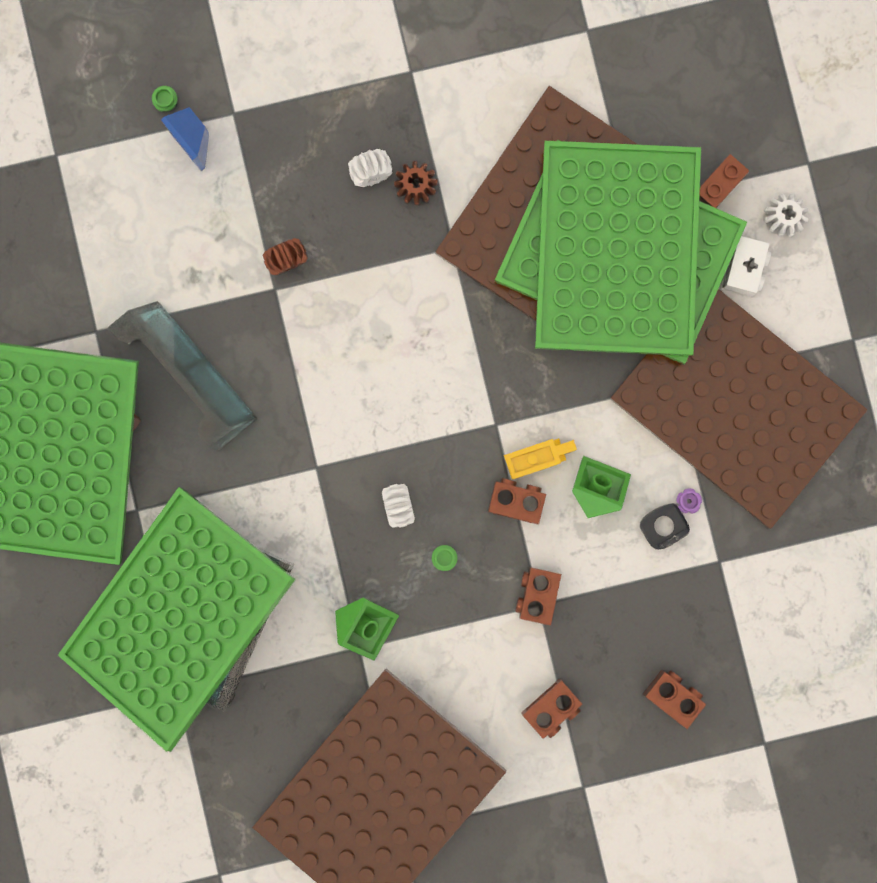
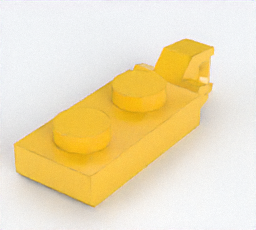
(537, 457)

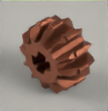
(422, 176)
(285, 256)

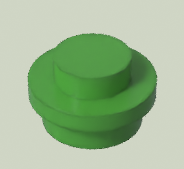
(164, 98)
(444, 558)

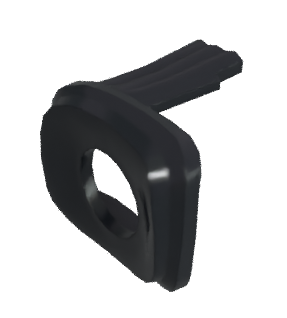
(680, 530)

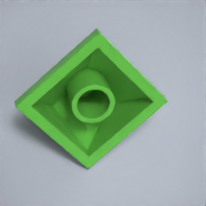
(600, 487)
(364, 627)

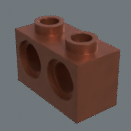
(722, 181)
(515, 508)
(546, 597)
(671, 702)
(547, 703)

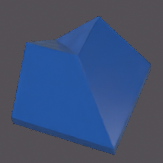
(189, 134)

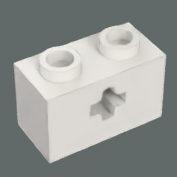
(737, 278)

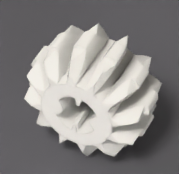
(370, 168)
(795, 213)
(398, 505)

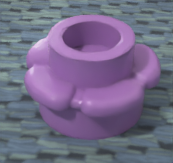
(696, 500)

